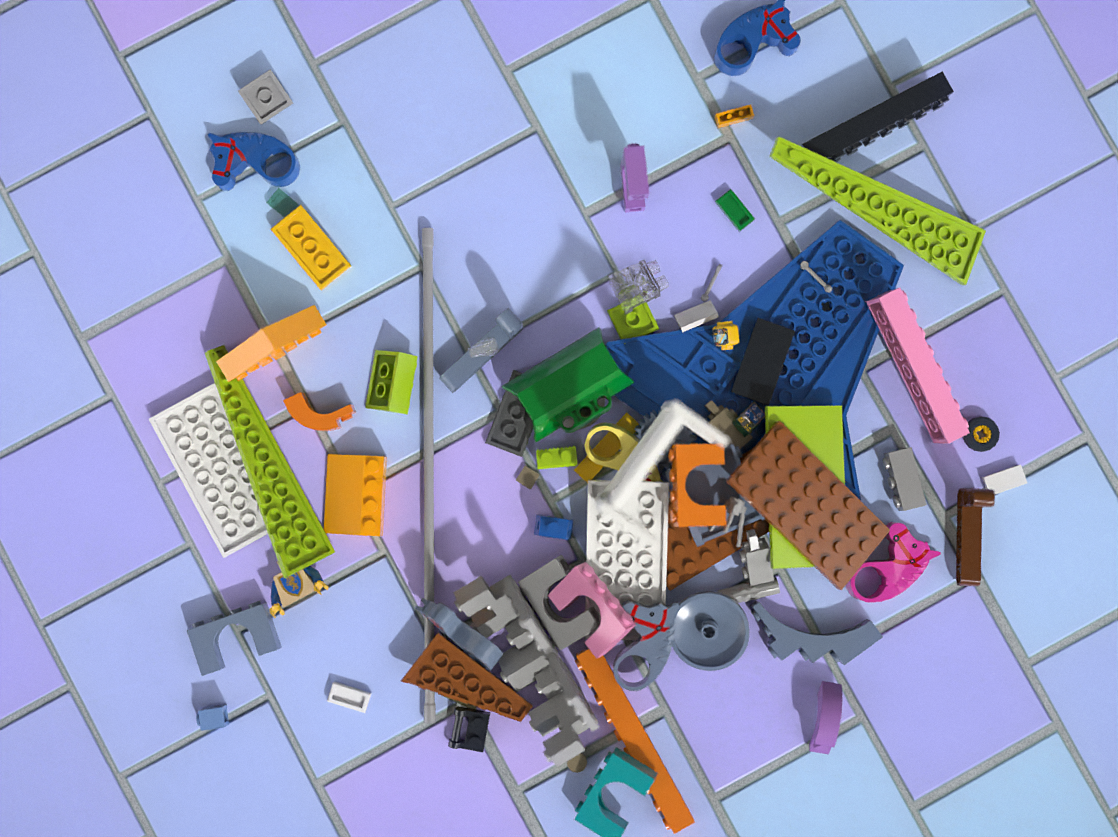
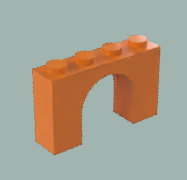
(685, 511)

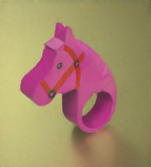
(903, 567)

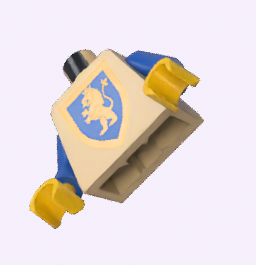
(294, 588)

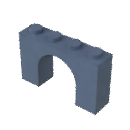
(205, 636)

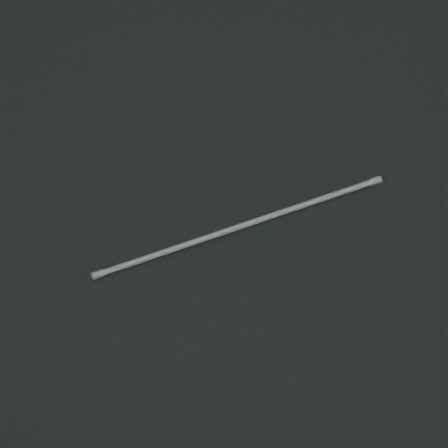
(427, 244)

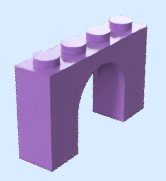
(634, 178)

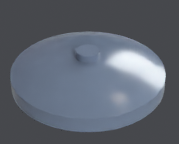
(710, 631)

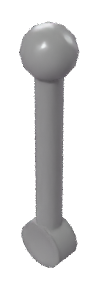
(804, 265)
(704, 297)

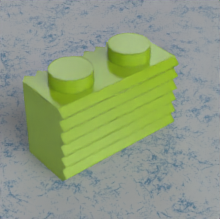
(556, 457)

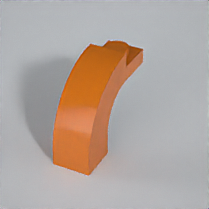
(304, 414)

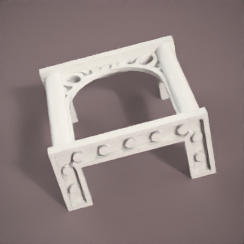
(621, 494)

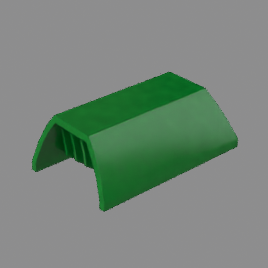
(568, 384)

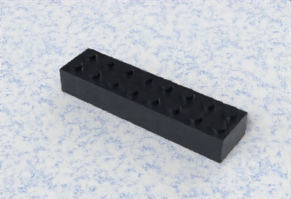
(882, 119)

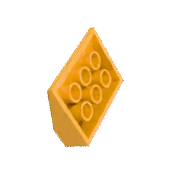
(355, 495)

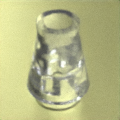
(484, 348)

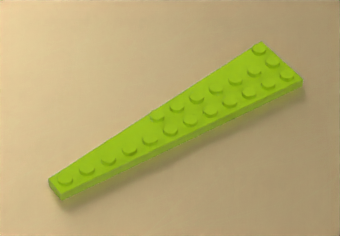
(921, 228)
(282, 503)

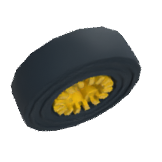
(990, 430)

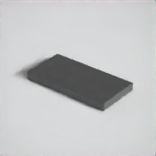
(511, 424)

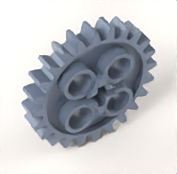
(683, 436)

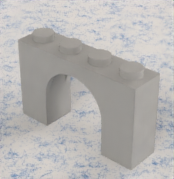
(562, 630)

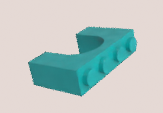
(618, 768)

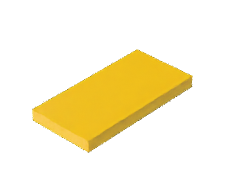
(310, 247)

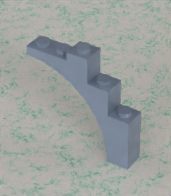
(843, 644)

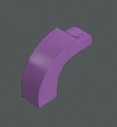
(828, 718)

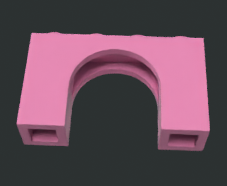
(614, 619)

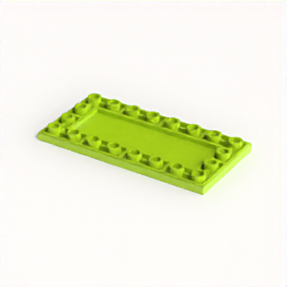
(822, 433)

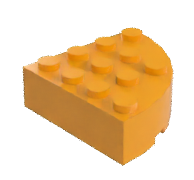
(271, 343)

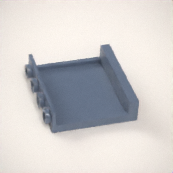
(709, 487)

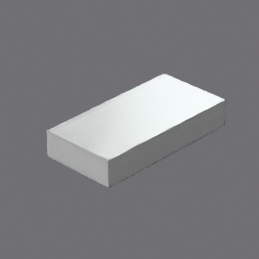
(696, 316)
(1005, 479)
(349, 697)

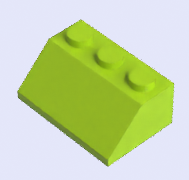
(391, 382)

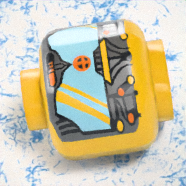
(725, 335)

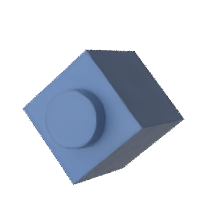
(212, 717)

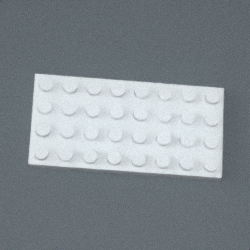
(211, 468)
(619, 560)

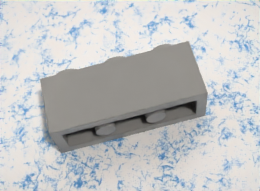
(904, 479)

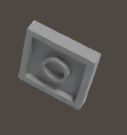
(265, 97)

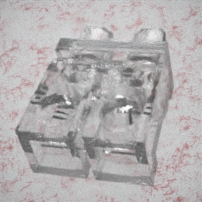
(637, 284)

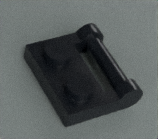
(476, 729)

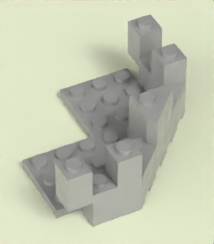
(531, 660)

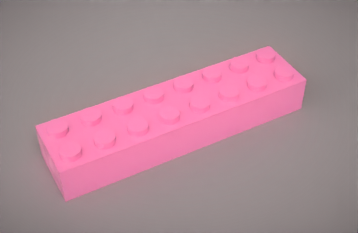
(918, 366)

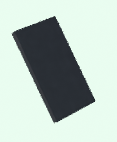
(762, 361)

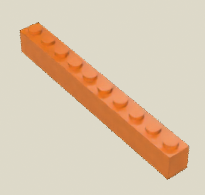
(635, 738)

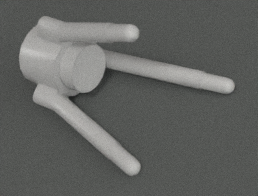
(734, 507)

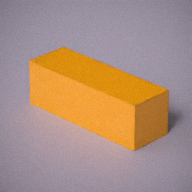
(734, 116)

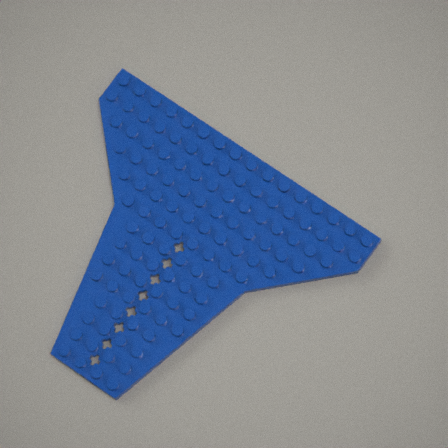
(827, 367)

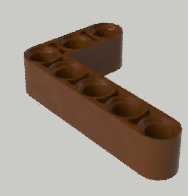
(970, 533)

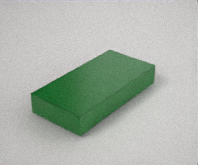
(735, 210)

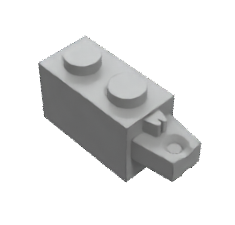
(756, 558)

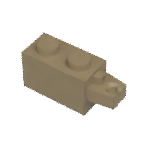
(721, 421)

